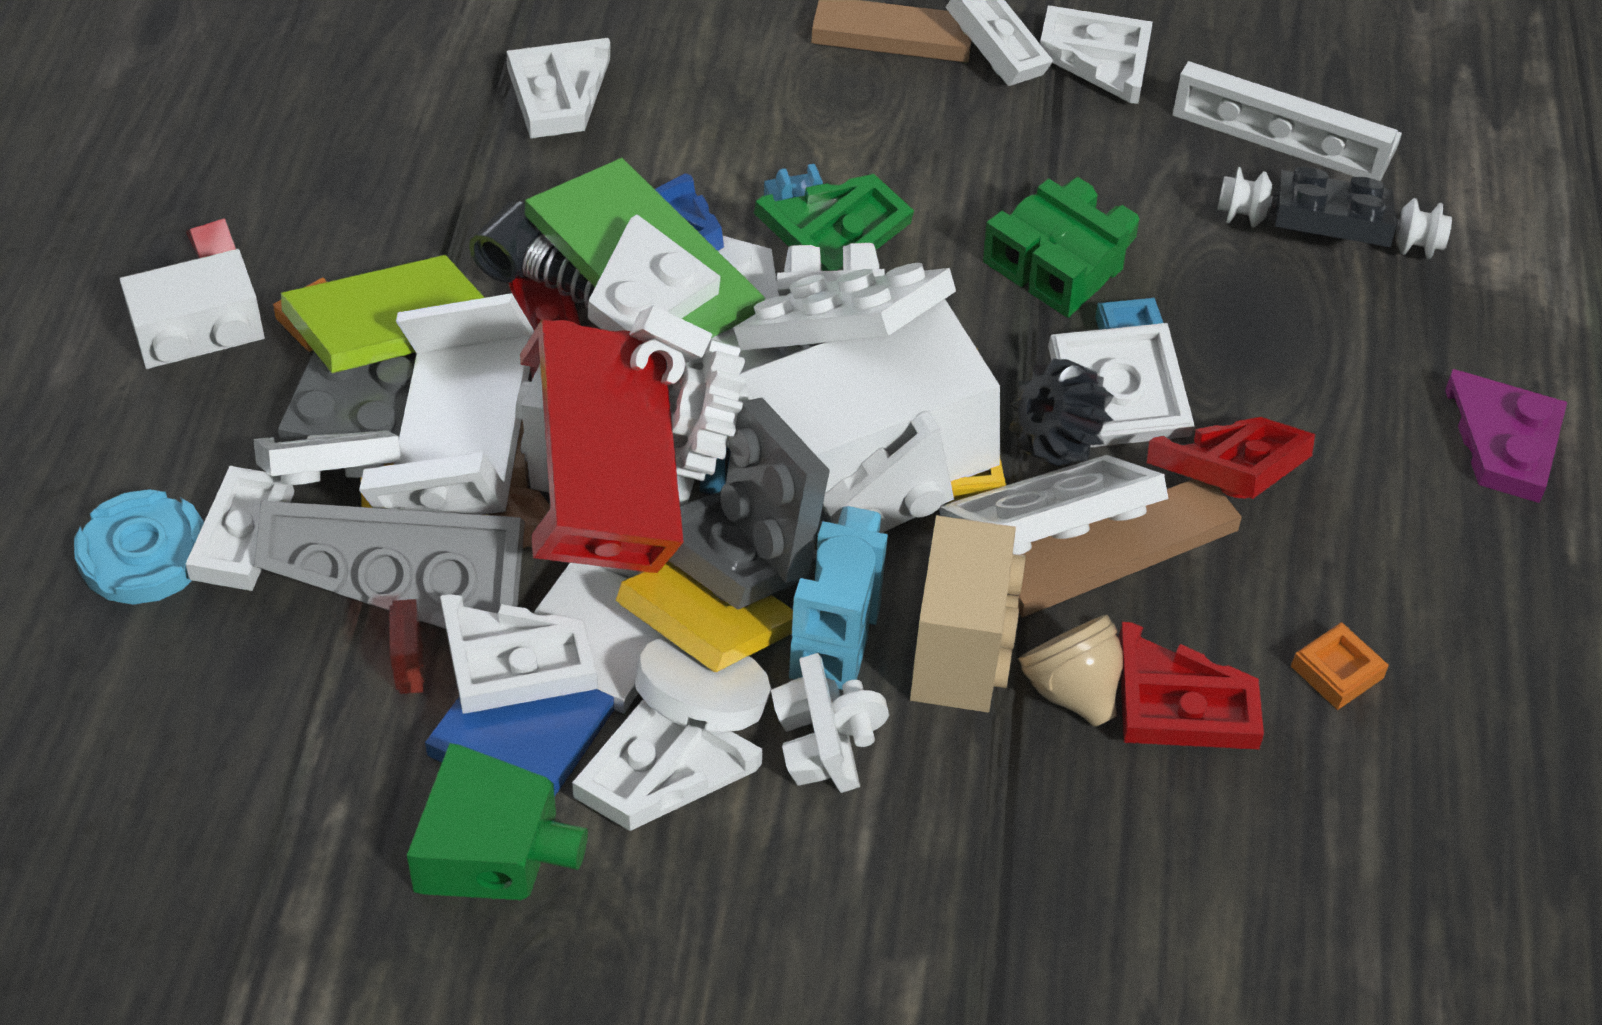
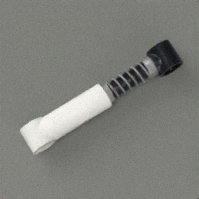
(516, 247)

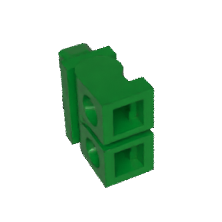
(1061, 238)

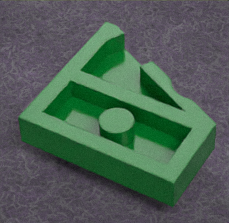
(837, 216)

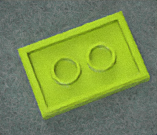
(355, 317)

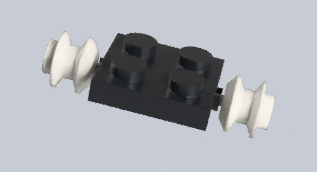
(1336, 208)

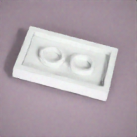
(846, 308)
(1065, 500)

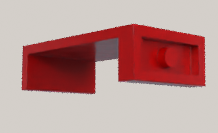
(605, 450)

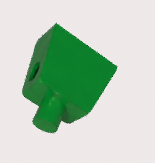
(489, 830)

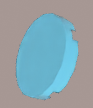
(137, 546)

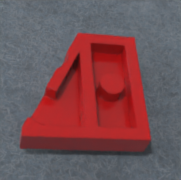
(1236, 457)
(1185, 697)

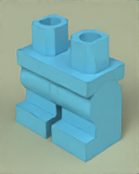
(843, 600)

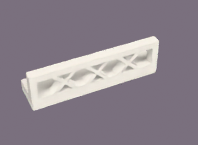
(1284, 122)

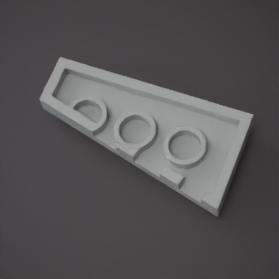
(394, 554)

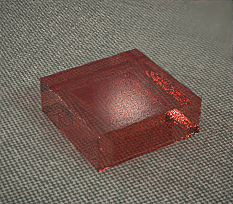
(406, 646)

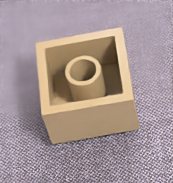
(967, 614)

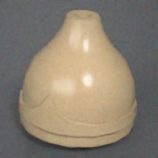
(1079, 669)

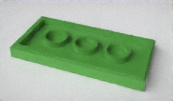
(591, 213)

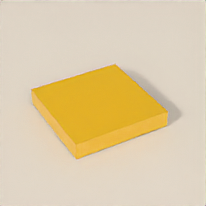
(701, 621)

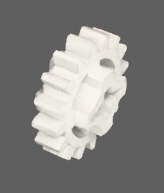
(706, 408)

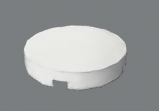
(685, 688)

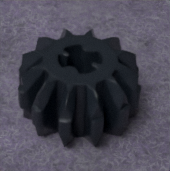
(1061, 412)

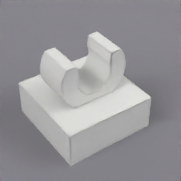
(669, 336)

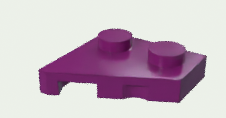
(1508, 433)

